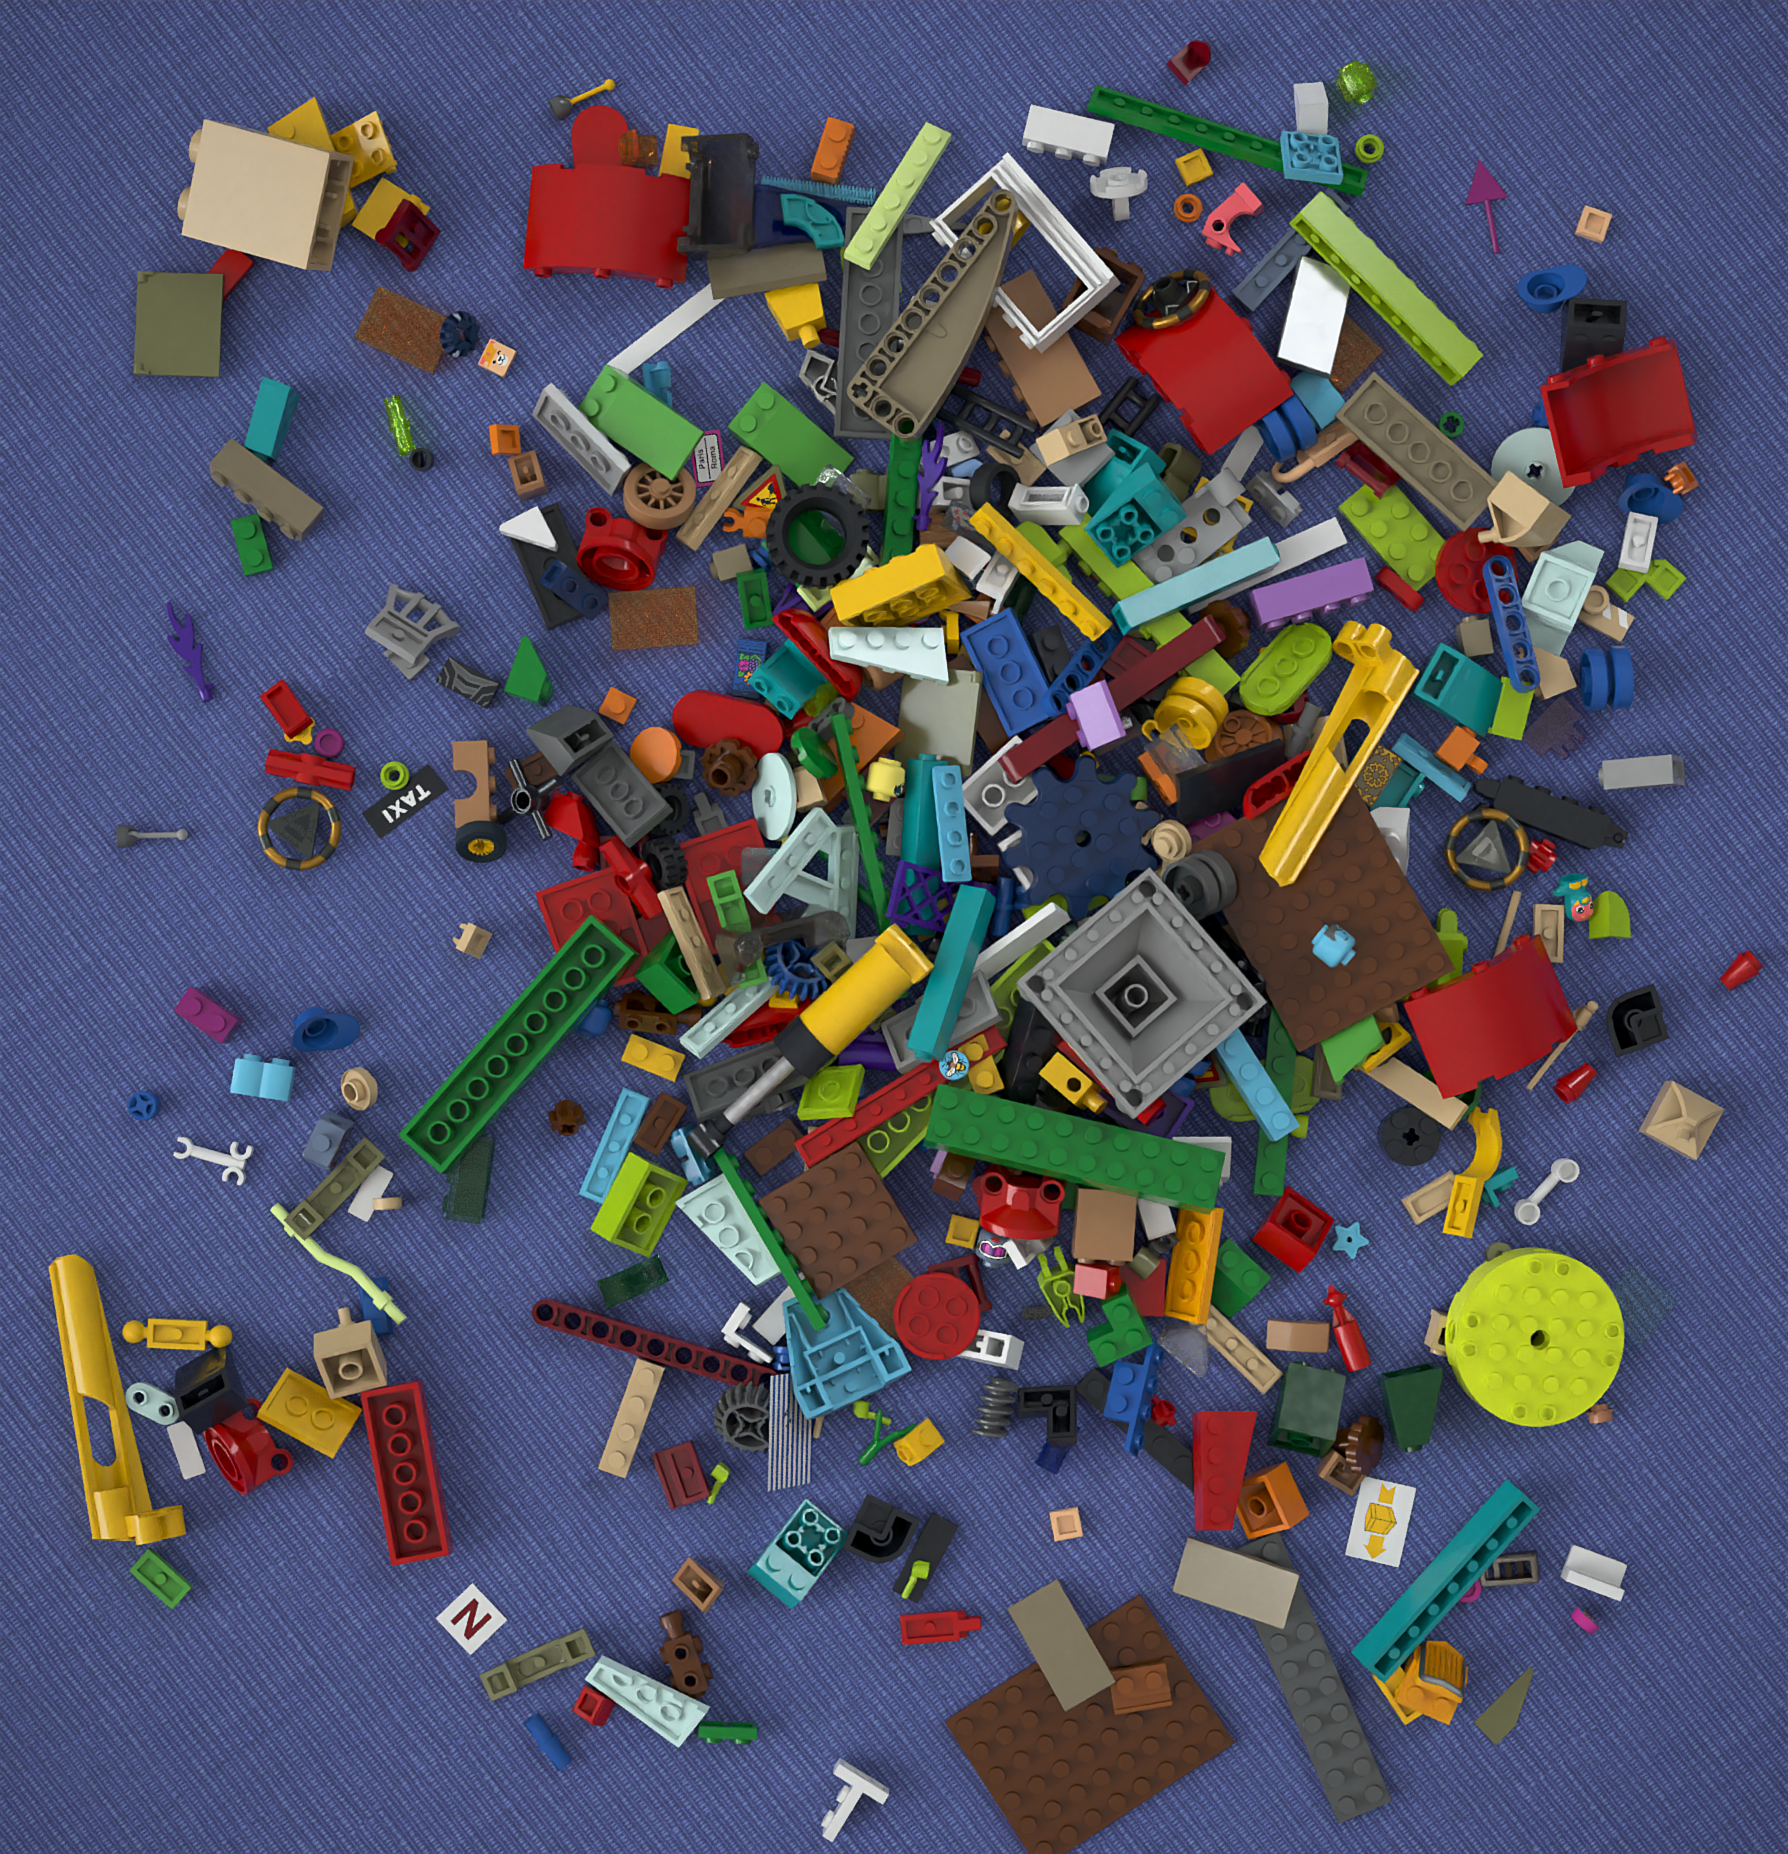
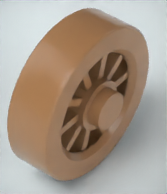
(658, 502)

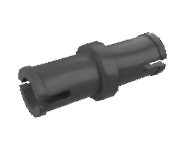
(1303, 730)

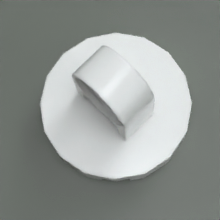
(1118, 185)

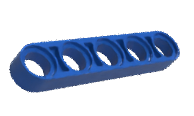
(1508, 637)
(1077, 673)

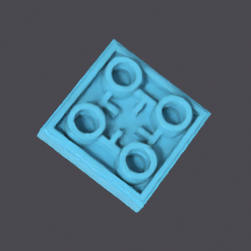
(1311, 157)

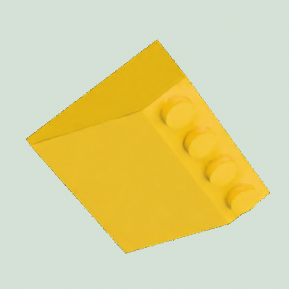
(900, 590)

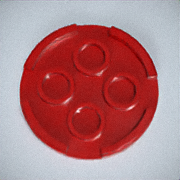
(1461, 573)
(937, 1316)

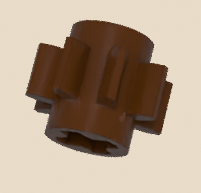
(566, 1117)

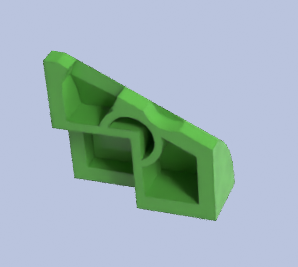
(1352, 1046)

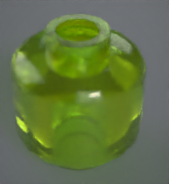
(1356, 82)

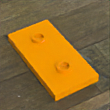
(1193, 1265)

